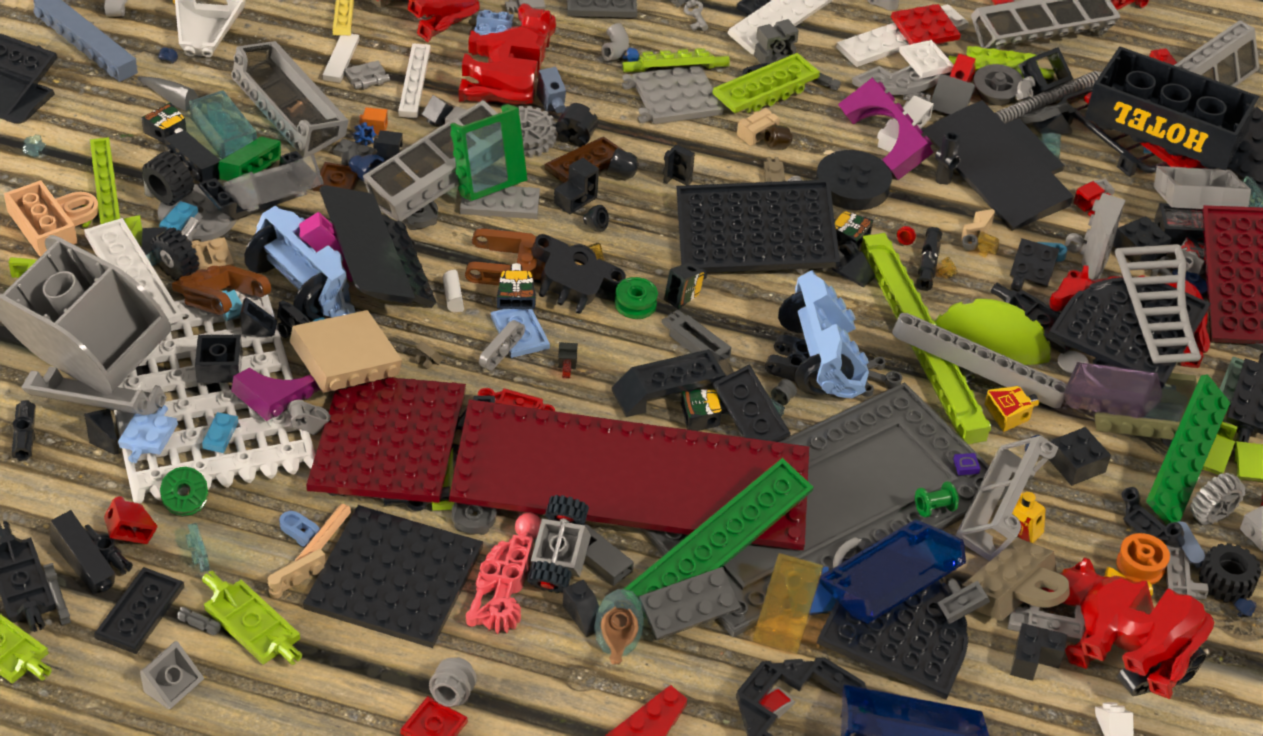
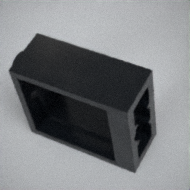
(1058, 63)

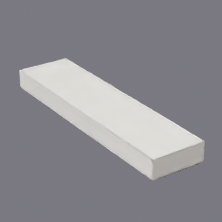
(340, 58)

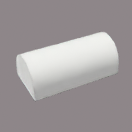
(453, 291)

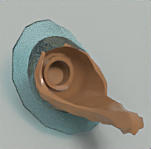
(619, 624)

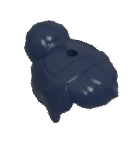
(361, 164)

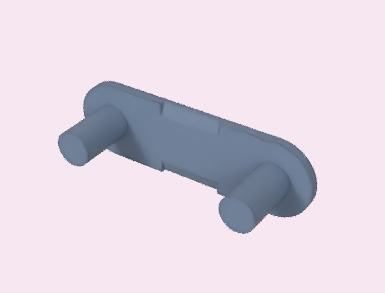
(1191, 547)

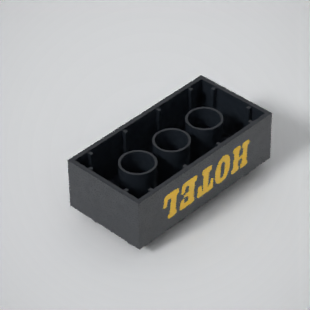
(1171, 108)

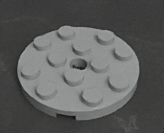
(212, 220)

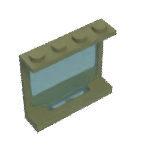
(1161, 420)

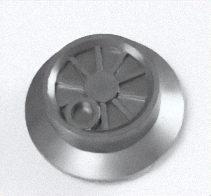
(997, 83)

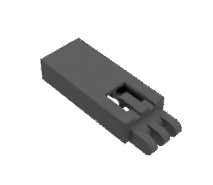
(704, 339)
(607, 559)

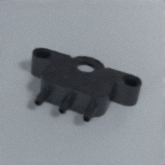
(572, 280)

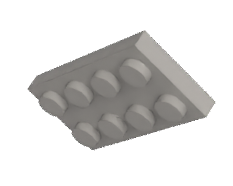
(509, 202)

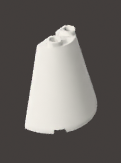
(204, 25)

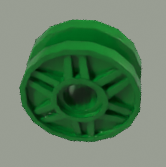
(636, 298)
(178, 479)

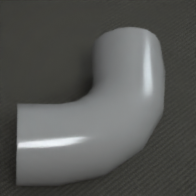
(618, 45)

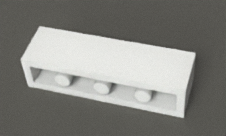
(918, 110)

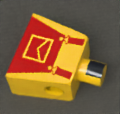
(1010, 406)
(1031, 516)

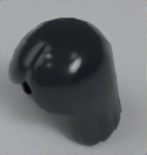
(623, 164)

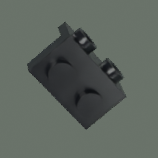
(678, 165)

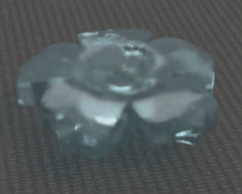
(33, 144)

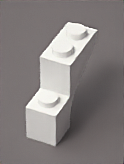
(1114, 719)

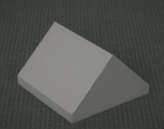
(170, 676)

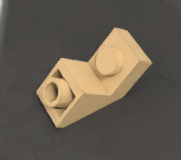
(982, 222)

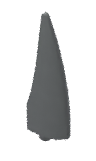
(173, 92)

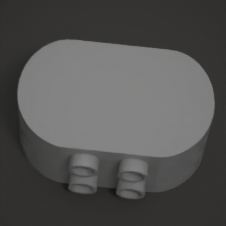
(83, 316)

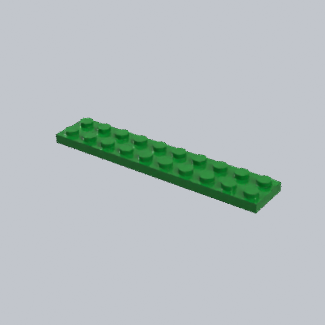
(728, 529)

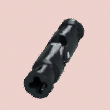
(929, 258)

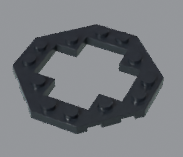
(796, 674)

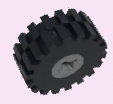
(174, 253)

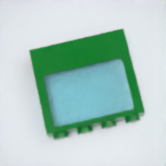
(489, 154)

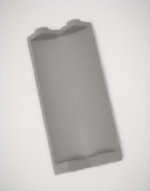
(121, 399)

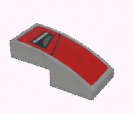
(777, 701)

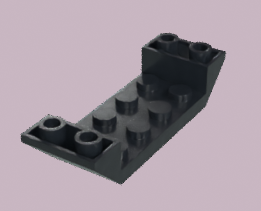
(228, 205)
(667, 378)

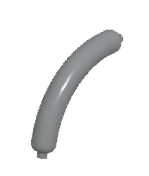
(844, 548)

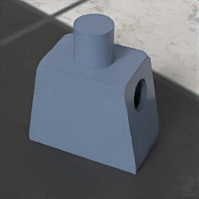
(551, 90)

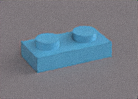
(179, 216)
(220, 432)

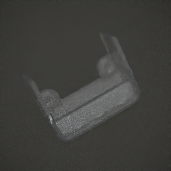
(275, 183)

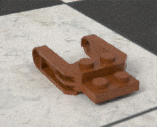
(503, 242)
(203, 287)

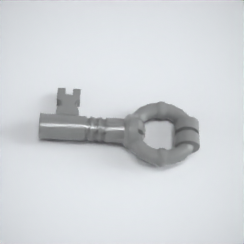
(697, 14)

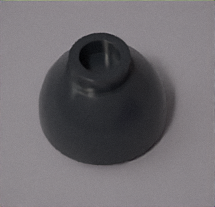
(597, 218)

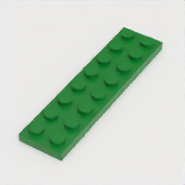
(1188, 451)

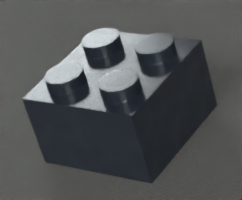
(1139, 234)
(218, 358)
(1079, 456)

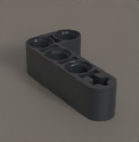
(1138, 684)

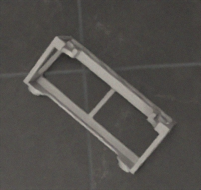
(1003, 466)

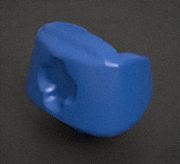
(632, 55)

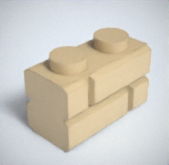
(754, 127)

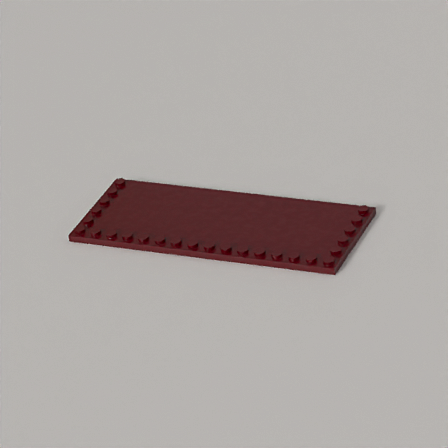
(617, 467)

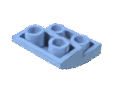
(492, 22)

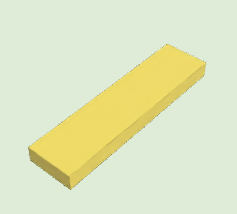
(343, 17)

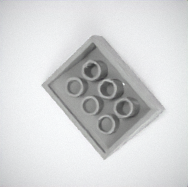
(1102, 234)

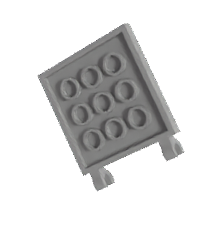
(674, 94)

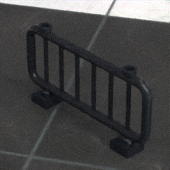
(1127, 162)

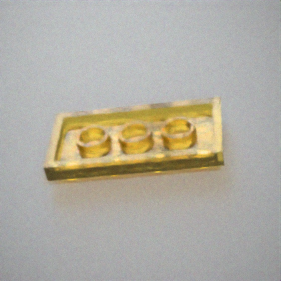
(788, 603)

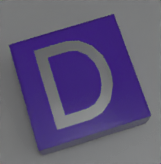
(966, 464)

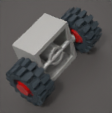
(560, 544)

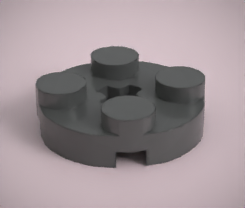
(426, 217)
(473, 524)

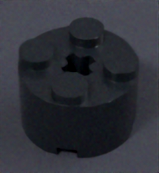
(576, 124)

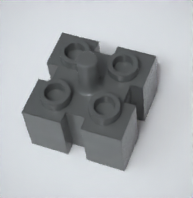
(775, 41)

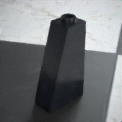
(81, 552)

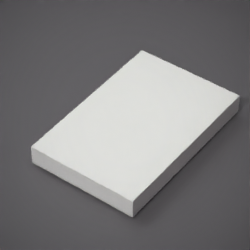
(926, 59)

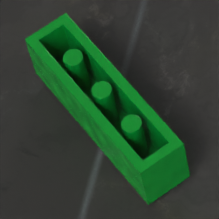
(250, 158)

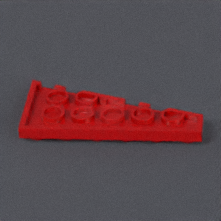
(655, 716)

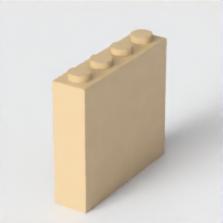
(345, 351)

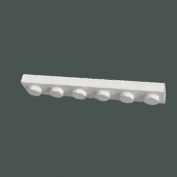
(414, 81)

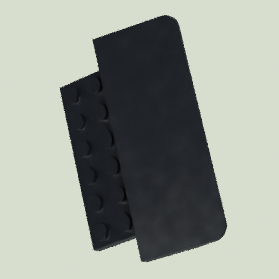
(20, 72)
(376, 248)

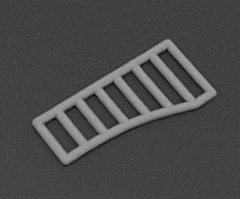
(1141, 312)

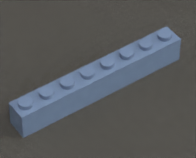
(87, 38)

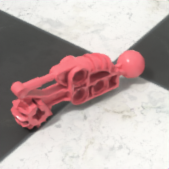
(506, 574)

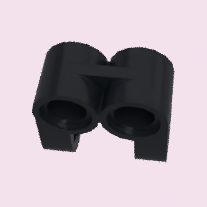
(795, 349)

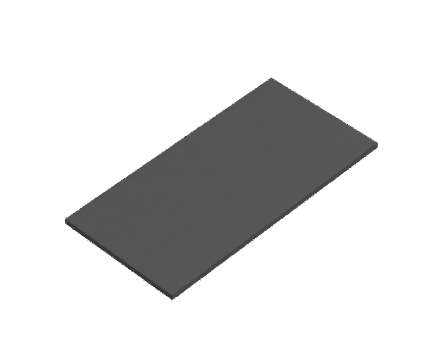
(864, 487)

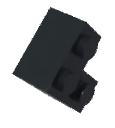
(580, 187)
(1036, 647)

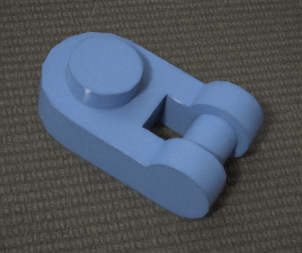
(292, 523)

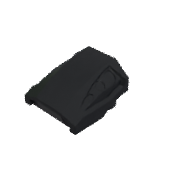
(289, 317)

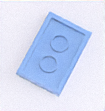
(534, 336)

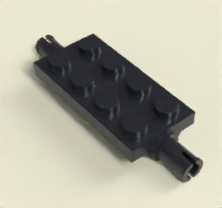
(1034, 310)
(1247, 401)
(22, 580)

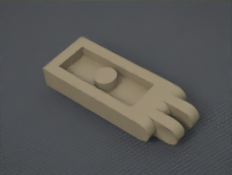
(773, 170)

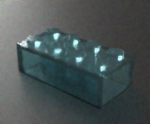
(221, 123)

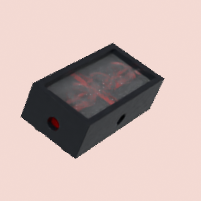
(1180, 223)

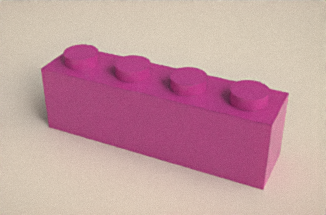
(320, 233)

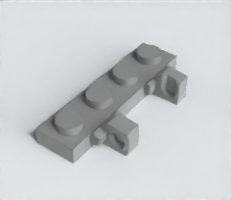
(1179, 575)
(1031, 615)

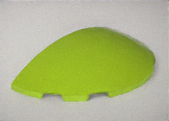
(998, 328)

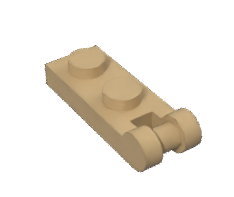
(295, 573)

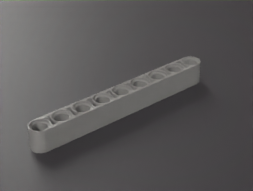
(979, 359)

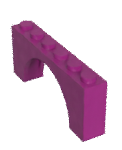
(910, 145)
(270, 395)

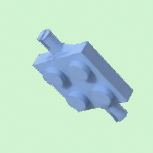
(147, 433)

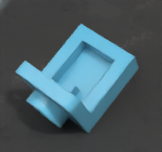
(236, 306)

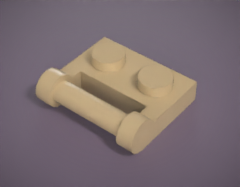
(217, 251)

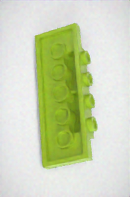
(767, 84)

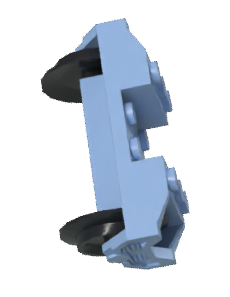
(316, 275)
(834, 360)

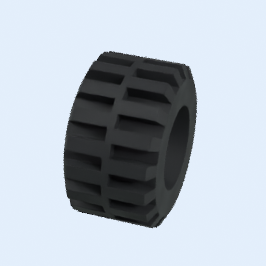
(167, 178)
(1230, 572)

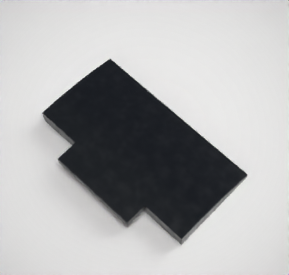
(1004, 164)

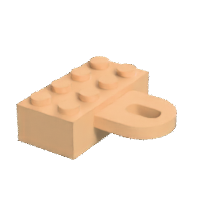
(42, 215)

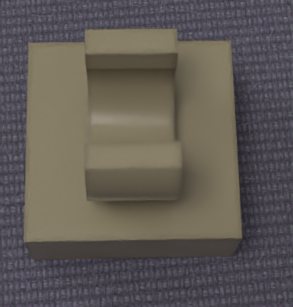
(428, 354)

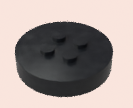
(855, 179)

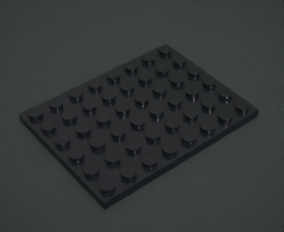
(757, 226)

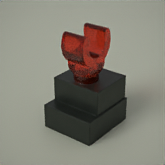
(567, 358)

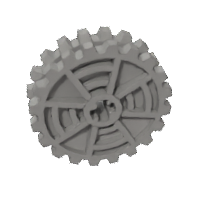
(537, 131)

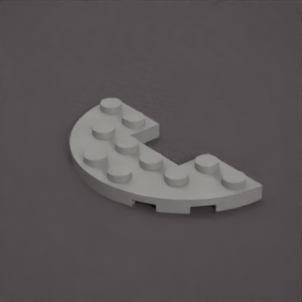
(899, 82)

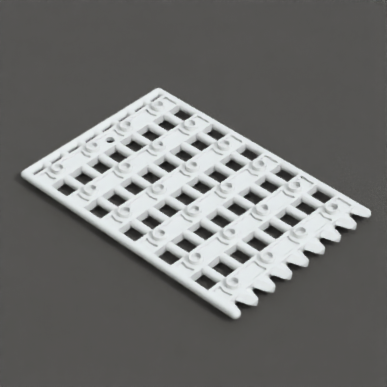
(207, 404)

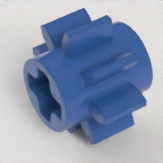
(364, 134)

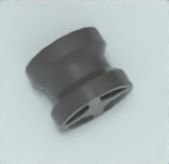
(784, 392)

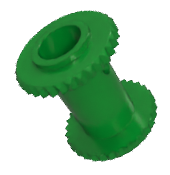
(926, 502)

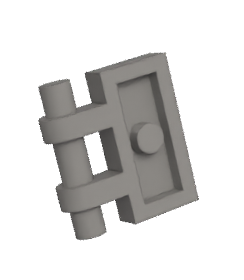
(366, 75)

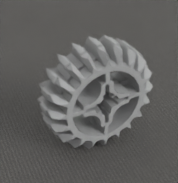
(1217, 499)

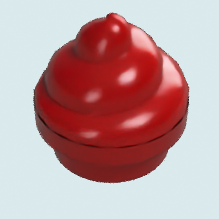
(906, 235)

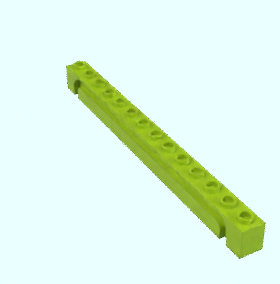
(943, 375)

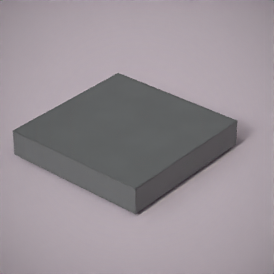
(951, 94)
(1044, 113)

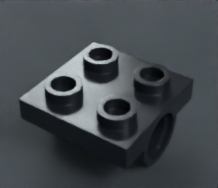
(1035, 262)

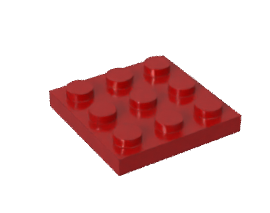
(925, 24)

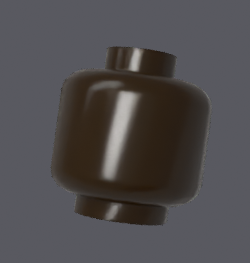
(778, 137)

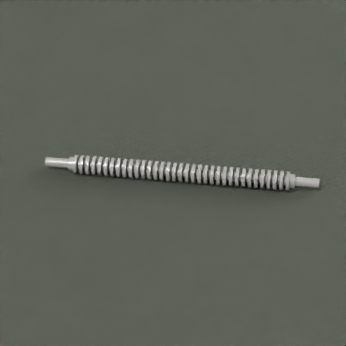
(1048, 97)

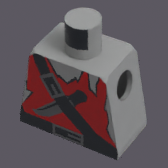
(1194, 255)

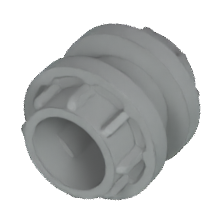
(452, 682)

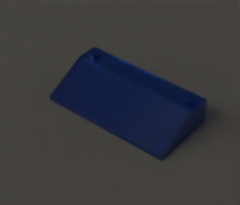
(894, 569)
(890, 714)

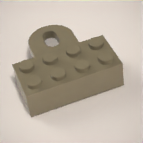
(1016, 578)

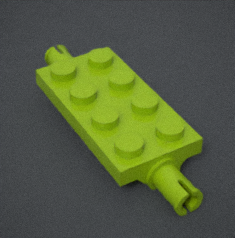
(681, 57)
(1008, 58)
(251, 620)
(20, 653)

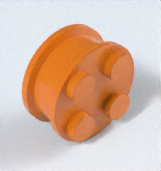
(1143, 558)

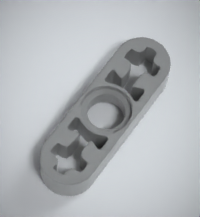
(494, 352)

